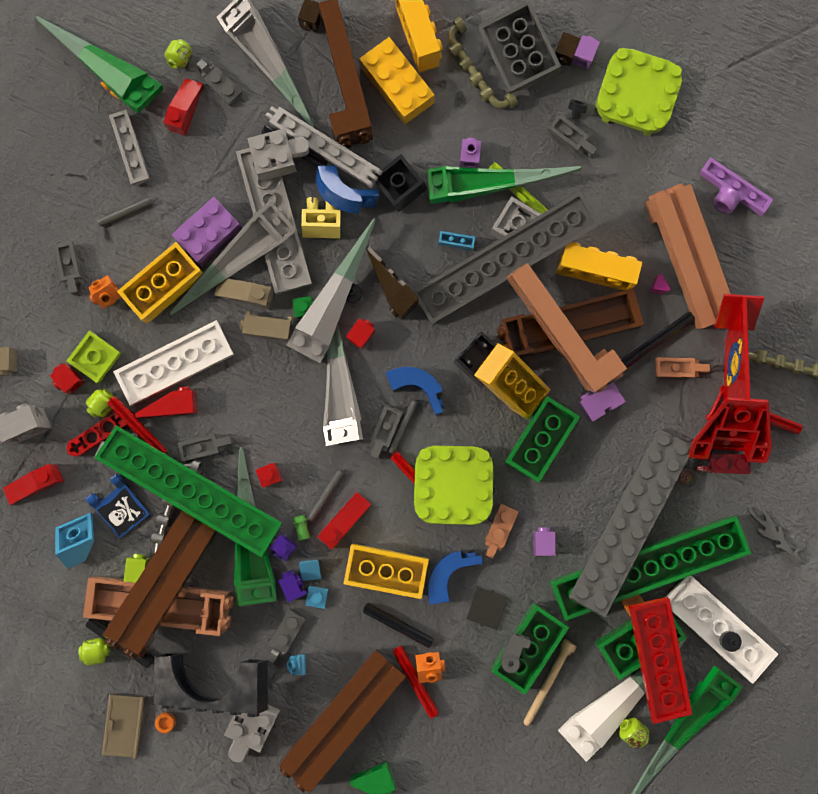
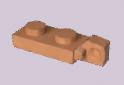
(679, 367)
(500, 529)

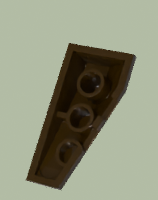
(398, 294)

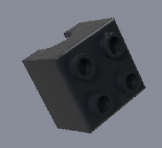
(474, 356)

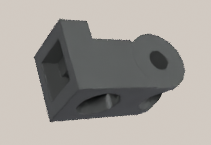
(513, 650)

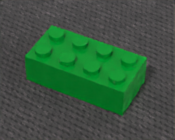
(541, 439)
(545, 635)
(620, 649)

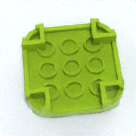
(639, 91)
(453, 485)

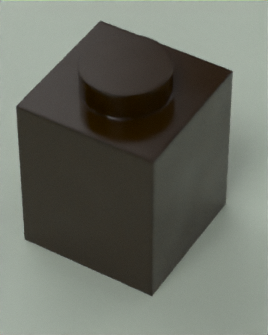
(310, 16)
(567, 48)

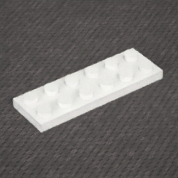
(173, 363)
(711, 618)

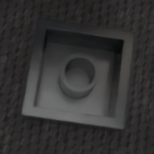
(400, 183)

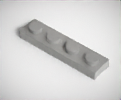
(129, 147)

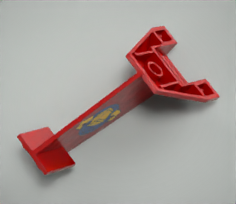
(739, 421)

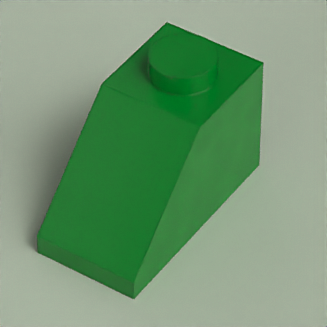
(374, 780)

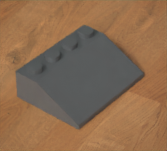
(520, 48)

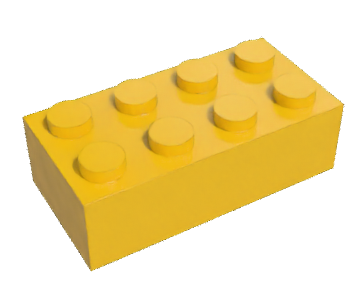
(420, 33)
(397, 80)
(598, 267)
(160, 283)
(512, 381)
(386, 571)

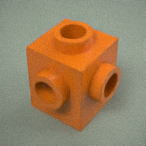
(104, 292)
(429, 667)

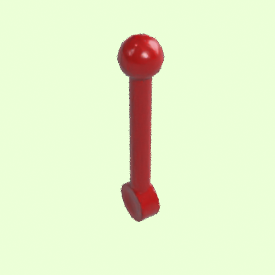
(708, 416)

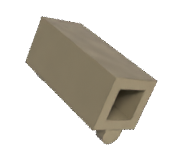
(266, 327)

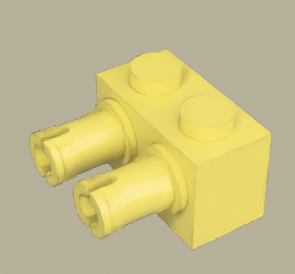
(320, 222)

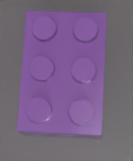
(207, 231)

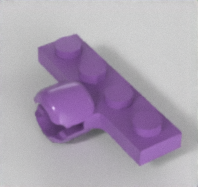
(733, 189)

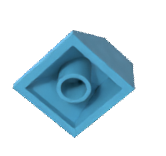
(74, 540)

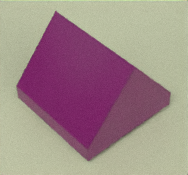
(659, 285)

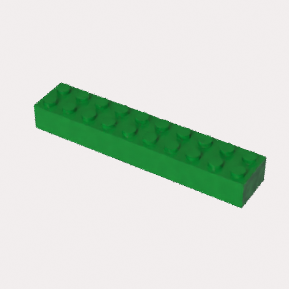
(666, 562)

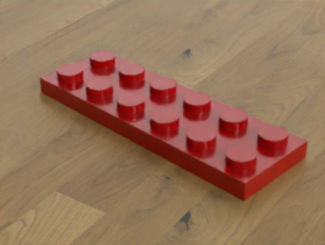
(660, 660)

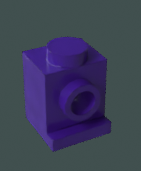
(283, 547)
(292, 586)

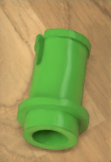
(301, 527)

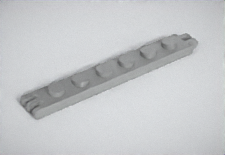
(324, 146)

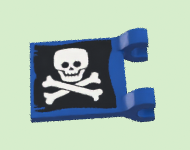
(120, 508)

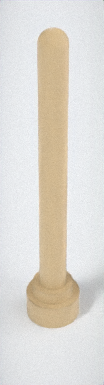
(567, 648)

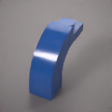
(340, 195)
(415, 377)
(443, 569)

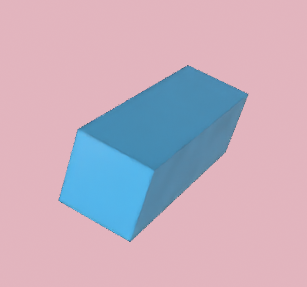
(456, 240)

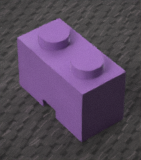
(595, 404)

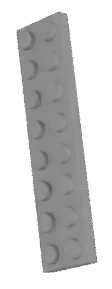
(287, 260)

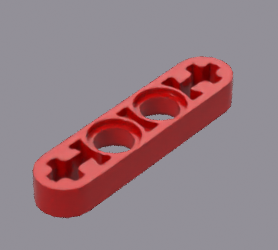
(99, 429)

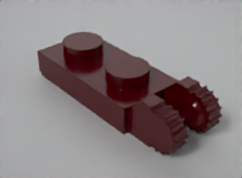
(726, 464)

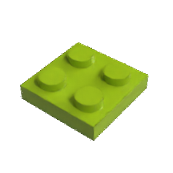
(94, 357)

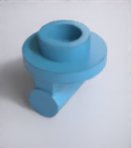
(297, 665)

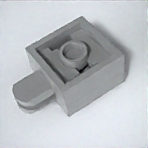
(275, 153)
(512, 217)
(23, 424)
(248, 732)

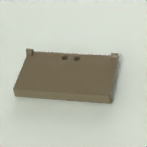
(127, 724)

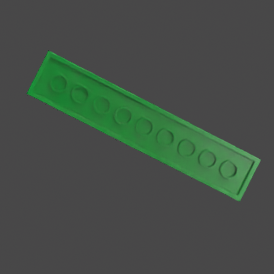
(188, 491)

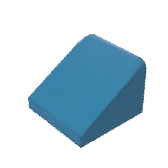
(310, 569)

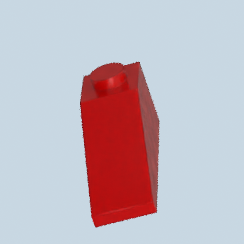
(183, 107)
(173, 404)
(33, 483)
(344, 520)

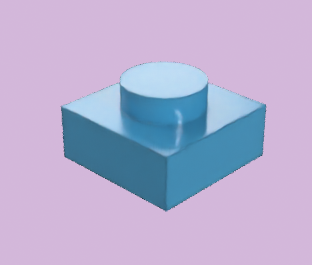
(317, 597)

